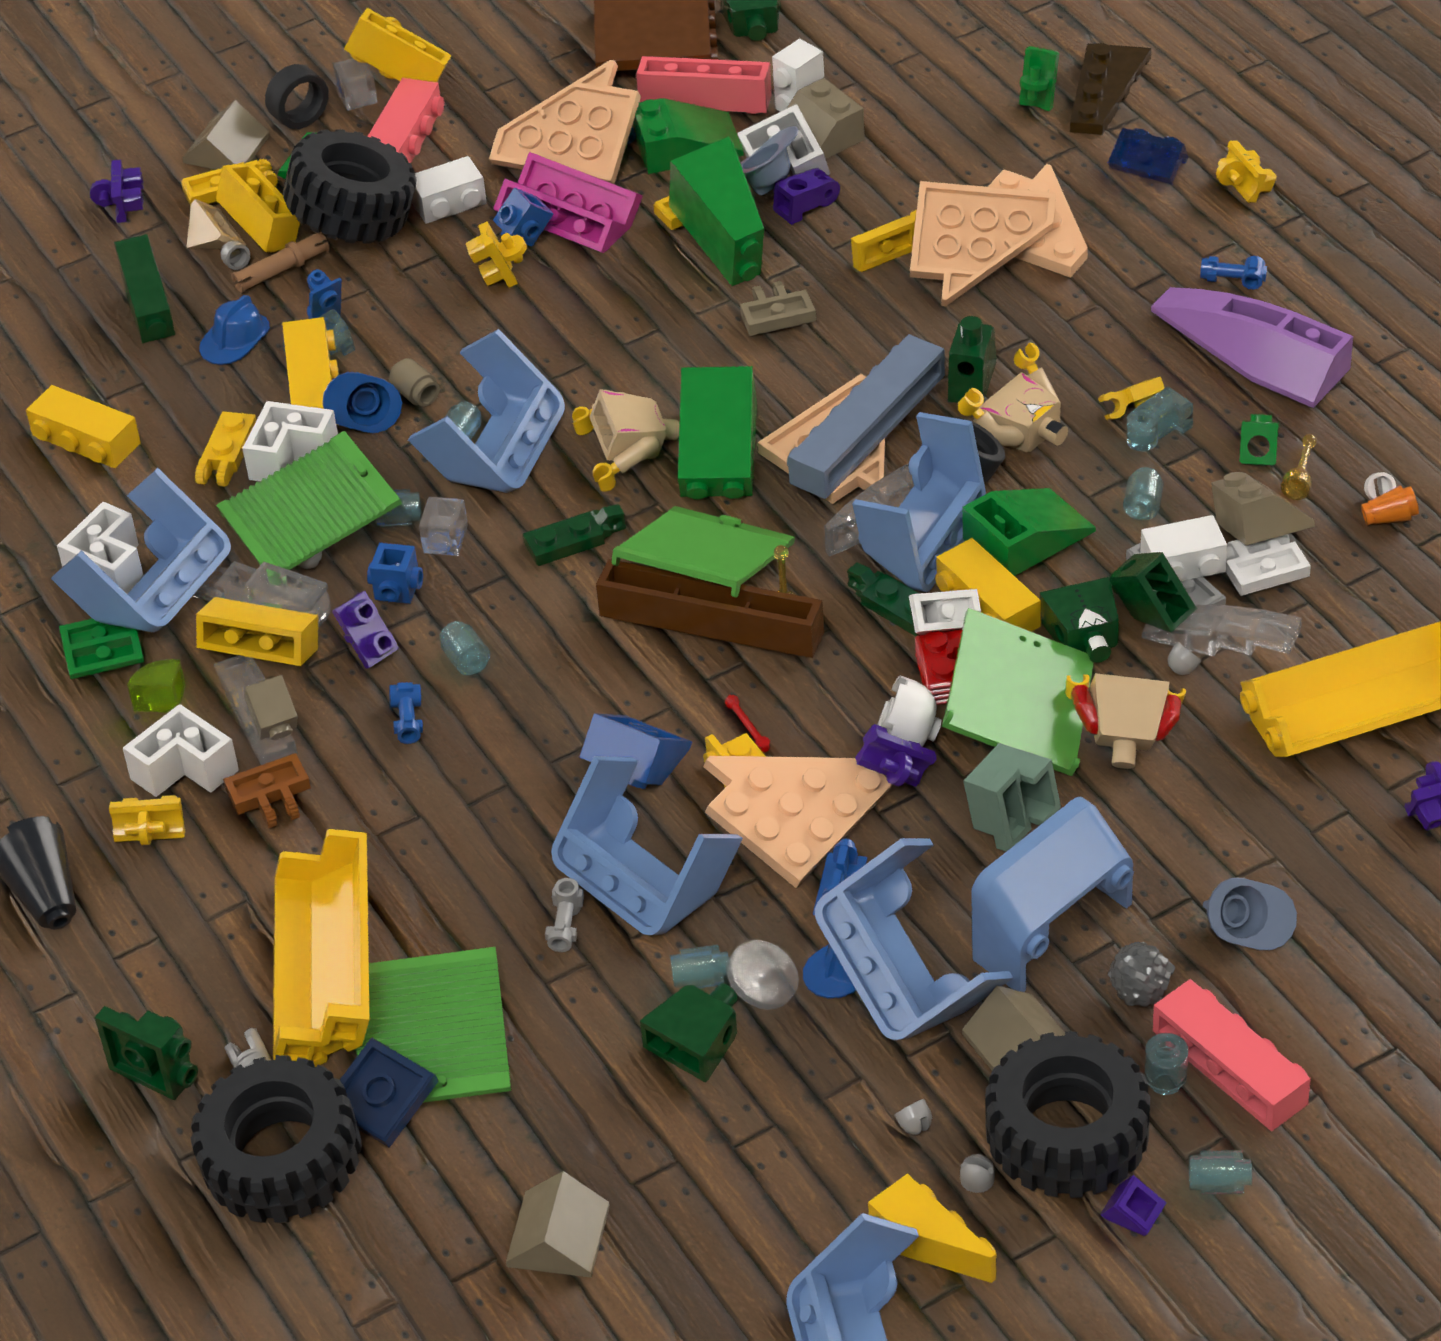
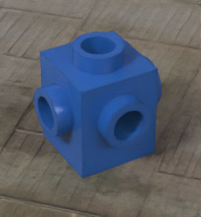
(523, 216)
(395, 573)

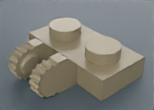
(778, 311)

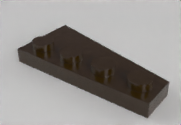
(1104, 83)

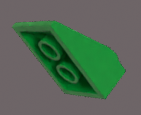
(675, 128)

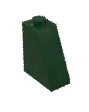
(144, 288)

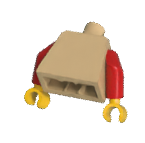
(1125, 712)

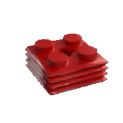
(936, 661)

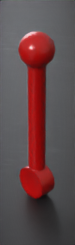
(762, 742)

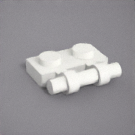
(1265, 564)

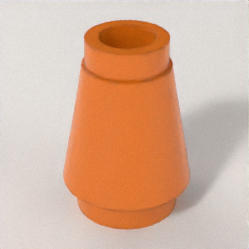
(1390, 507)

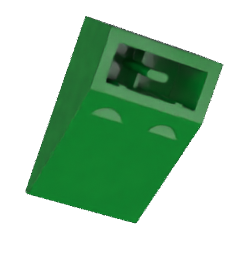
(1023, 526)

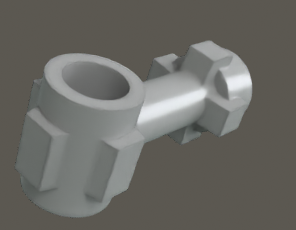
(569, 900)

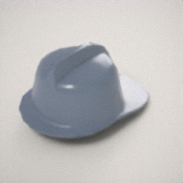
(769, 162)
(1251, 914)

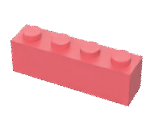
(707, 83)
(409, 116)
(1233, 1055)

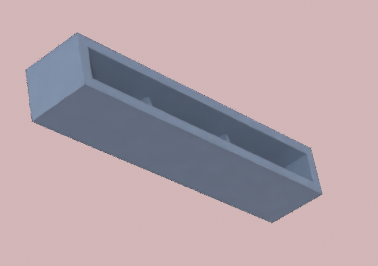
(866, 416)

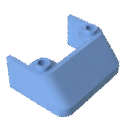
(521, 421)
(930, 517)
(187, 553)
(605, 861)
(1039, 882)
(881, 958)
(849, 1283)

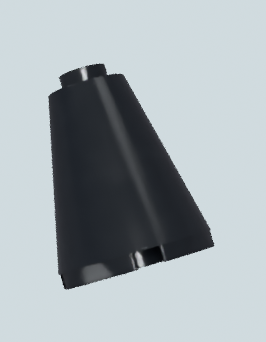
(38, 870)

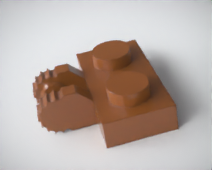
(266, 785)

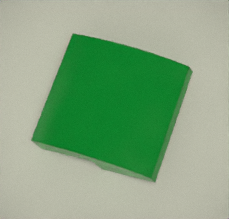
(98, 647)

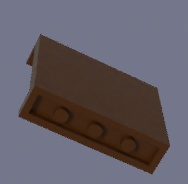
(653, 29)

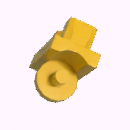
(1244, 172)
(502, 254)
(147, 819)

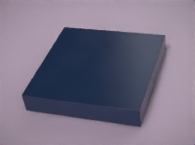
(385, 1090)

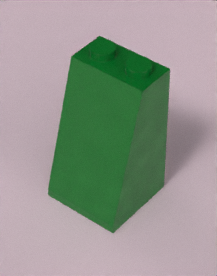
(718, 209)
(717, 432)

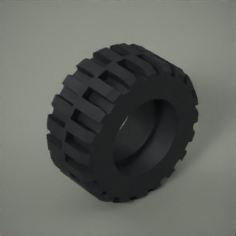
(349, 186)
(1059, 1157)
(286, 1181)

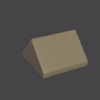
(228, 139)
(1005, 1022)
(559, 1228)

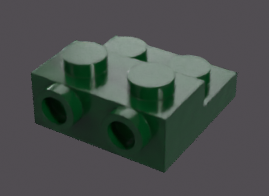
(147, 1050)

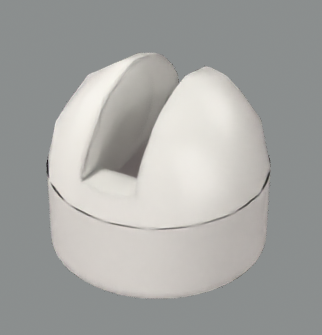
(1384, 481)

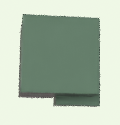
(1011, 793)

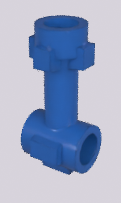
(1251, 273)
(406, 697)

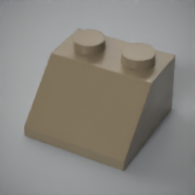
(831, 116)
(1255, 511)

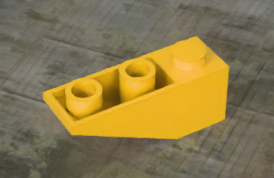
(942, 1233)

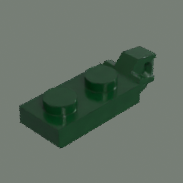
(573, 534)
(883, 595)

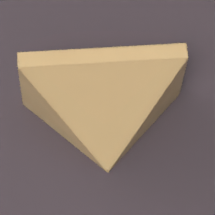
(209, 227)

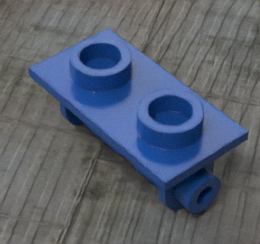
(324, 294)
(839, 866)

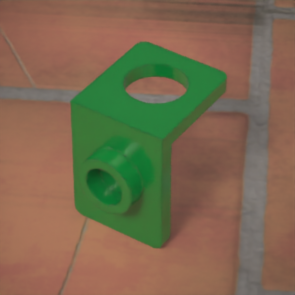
(1259, 425)

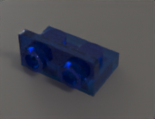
(1148, 155)

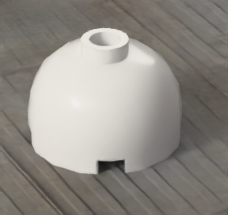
(911, 712)

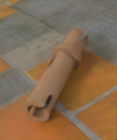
(293, 255)

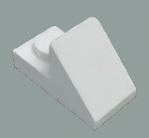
(942, 610)

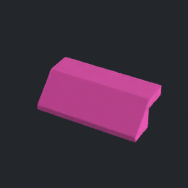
(582, 205)

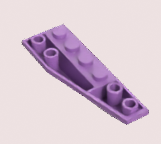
(1261, 340)

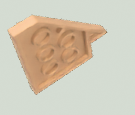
(577, 127)
(973, 231)
(1064, 246)
(781, 442)
(792, 806)

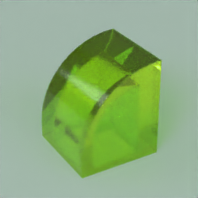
(157, 686)

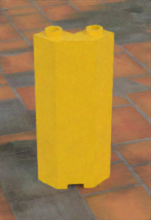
(1347, 692)
(321, 949)

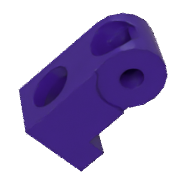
(804, 193)

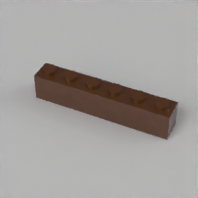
(708, 610)

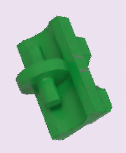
(1039, 78)

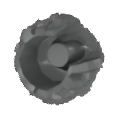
(1140, 974)

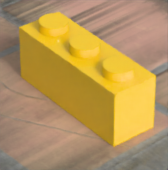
(395, 50)
(257, 206)
(309, 360)
(83, 426)
(998, 590)
(257, 631)

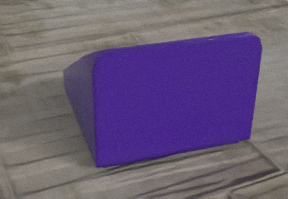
(1133, 1206)

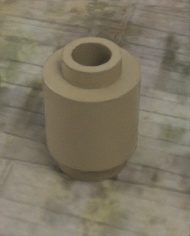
(414, 382)

